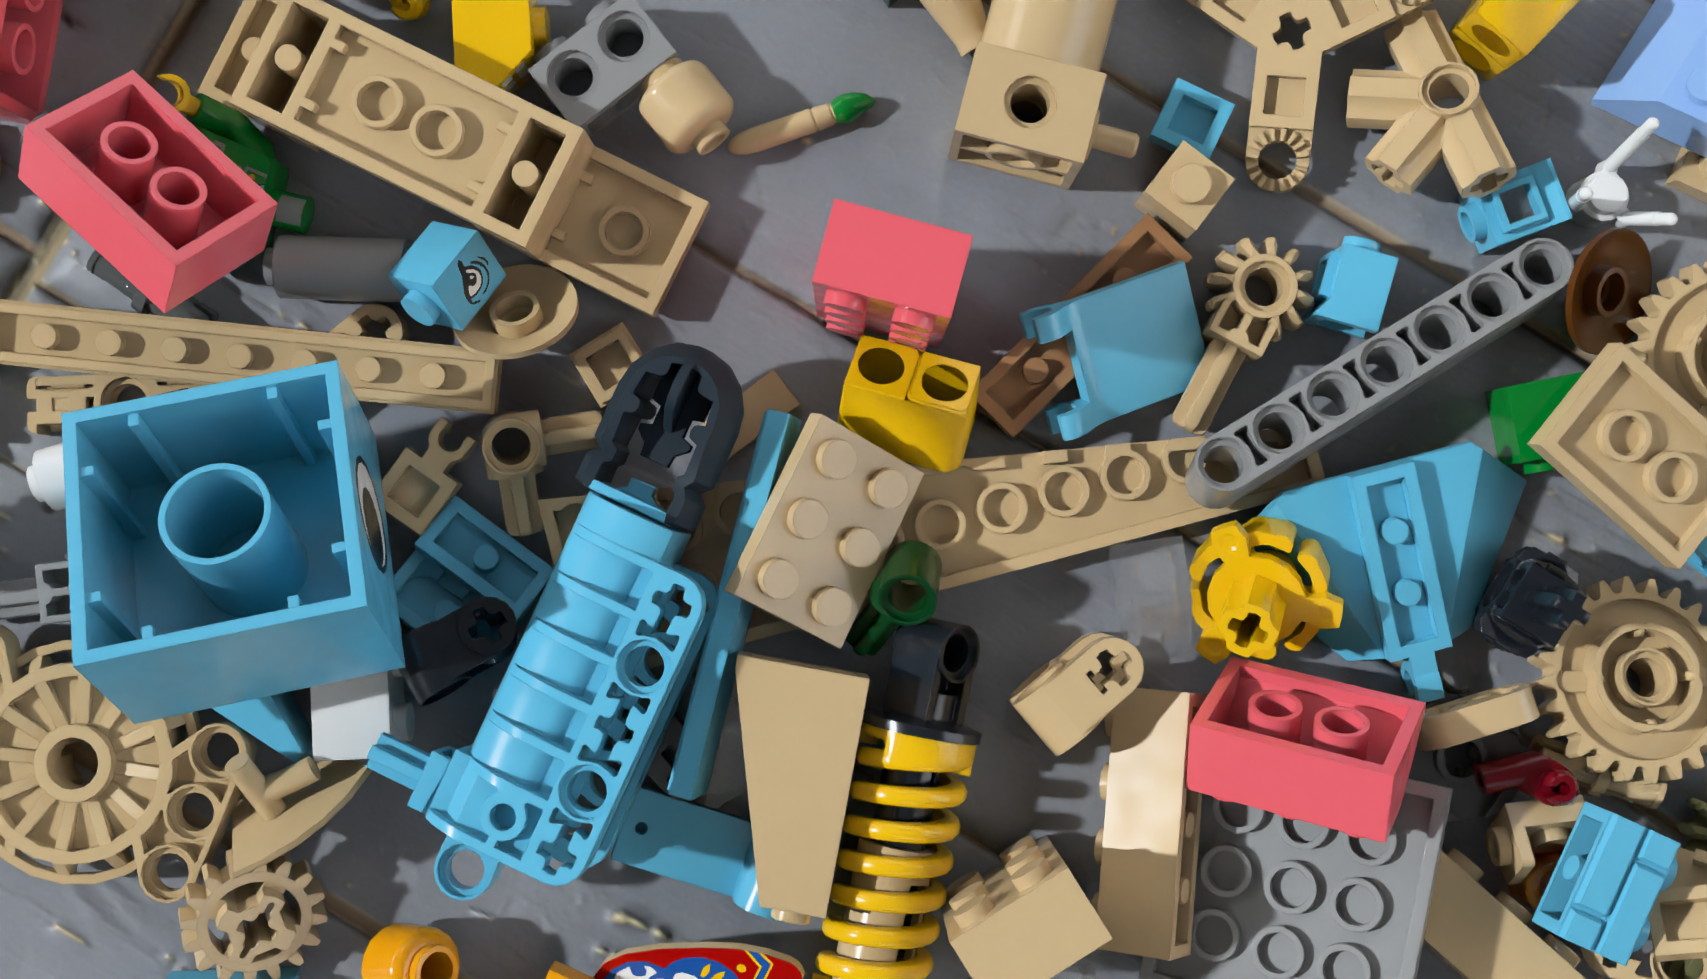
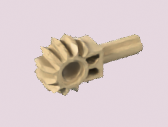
(1238, 327)

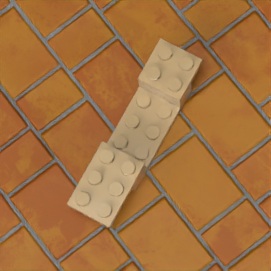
(457, 145)

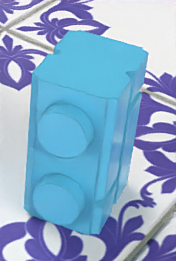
(1607, 884)

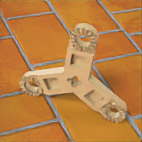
(1289, 78)

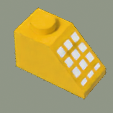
(499, 39)

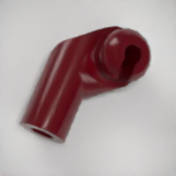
(1529, 773)

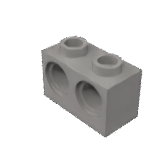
(615, 78)

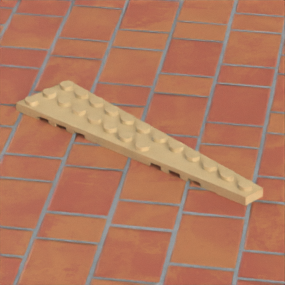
(997, 511)

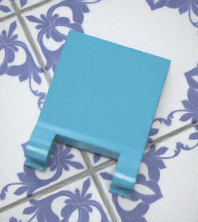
(1124, 345)

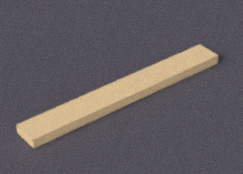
(225, 351)

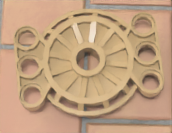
(131, 799)

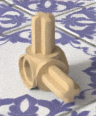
(518, 474)

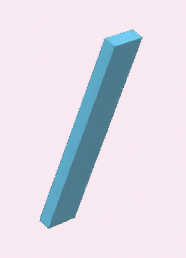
(729, 618)

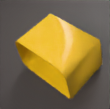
(1502, 32)
(910, 402)

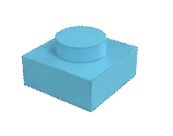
(1190, 116)

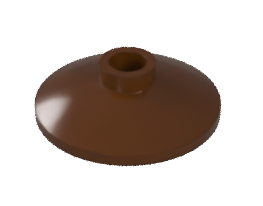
(1607, 289)

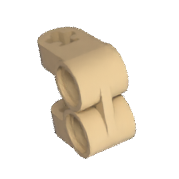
(1065, 702)

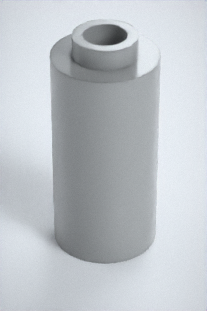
(333, 267)

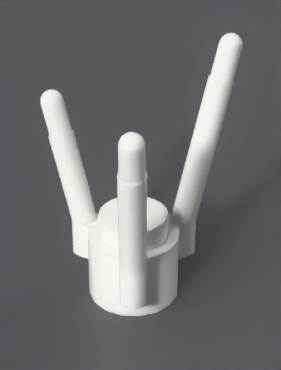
(1604, 194)

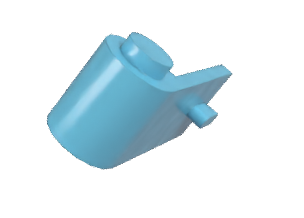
(691, 846)

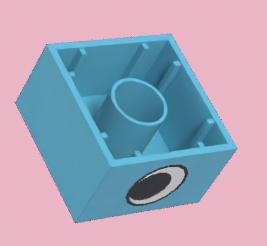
(227, 543)

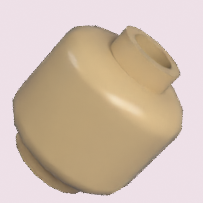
(686, 106)

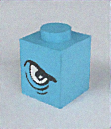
(446, 276)

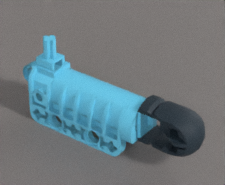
(587, 645)

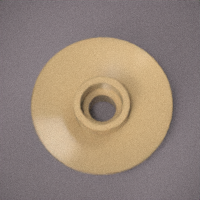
(523, 314)

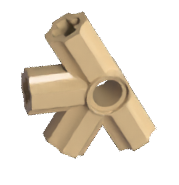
(1416, 127)

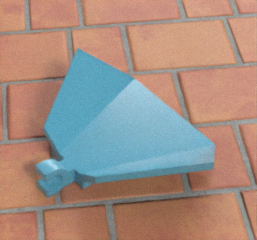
(1405, 552)

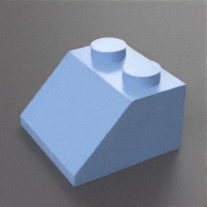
(1664, 74)

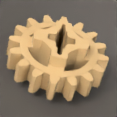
(253, 916)

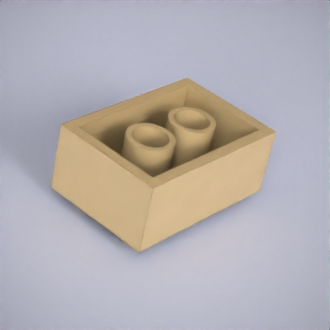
(1022, 916)

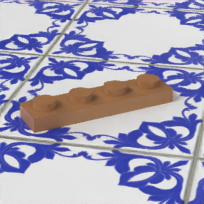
(1037, 372)

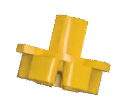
(1259, 594)

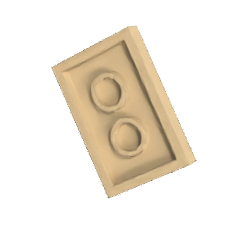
(1633, 453)
(824, 530)

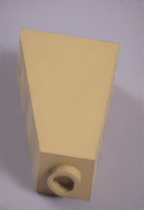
(799, 765)

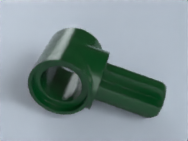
(896, 602)

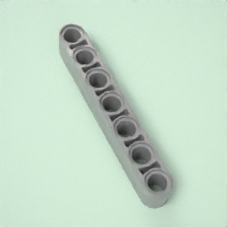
(1396, 349)

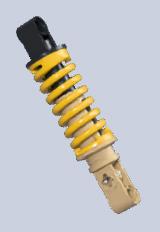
(902, 846)

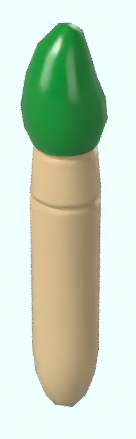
(800, 124)

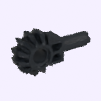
(1530, 603)

